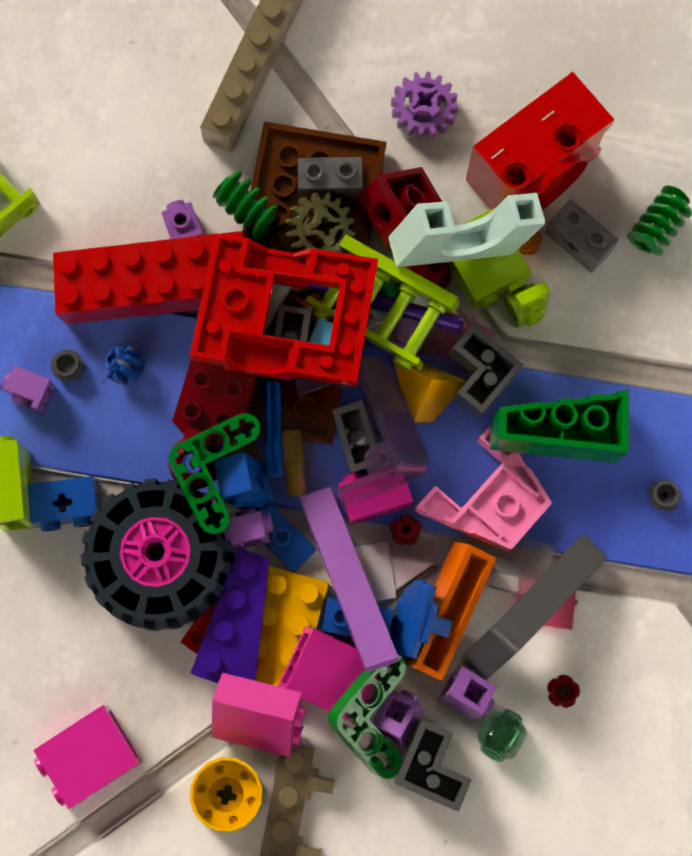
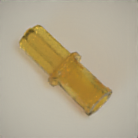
(294, 463)

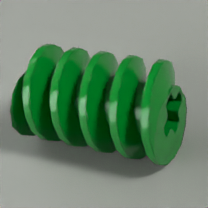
(246, 206)
(660, 220)

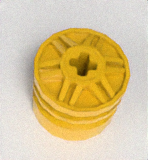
(216, 776)

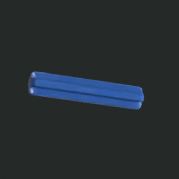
(272, 429)

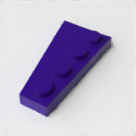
(237, 621)

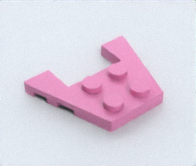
(499, 509)

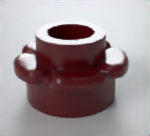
(399, 536)
(571, 687)

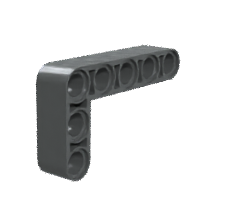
(534, 608)

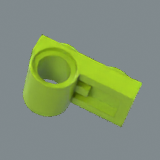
(528, 304)

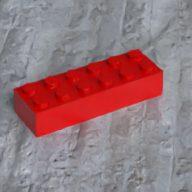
(132, 279)

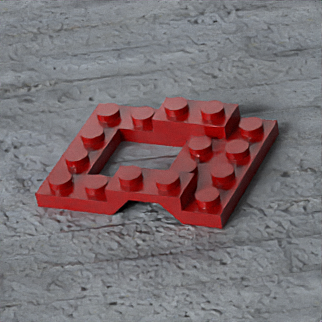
(238, 302)

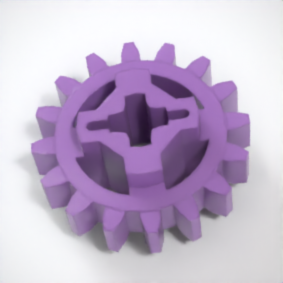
(424, 92)

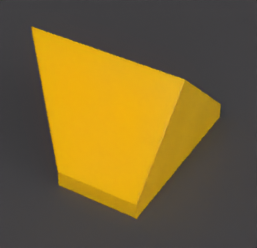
(427, 390)

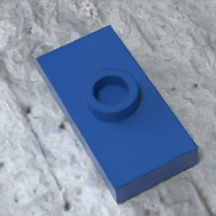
(288, 542)

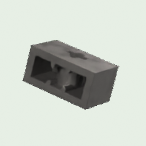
(331, 175)
(581, 235)
(357, 432)

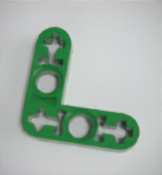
(200, 458)
(359, 715)

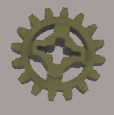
(316, 210)

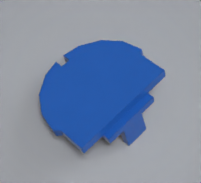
(417, 619)

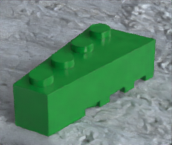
(569, 428)

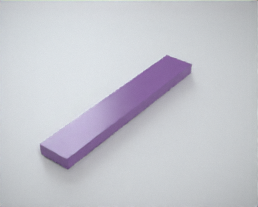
(348, 580)

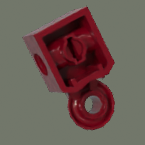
(391, 199)
(206, 400)

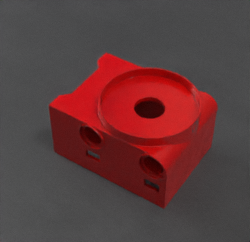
(540, 153)

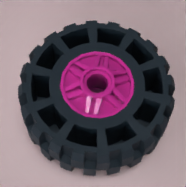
(121, 552)

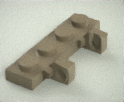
(292, 784)

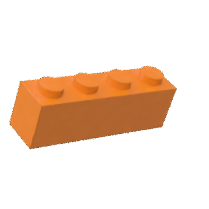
(457, 595)

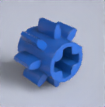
(124, 364)

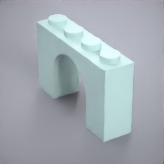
(431, 237)

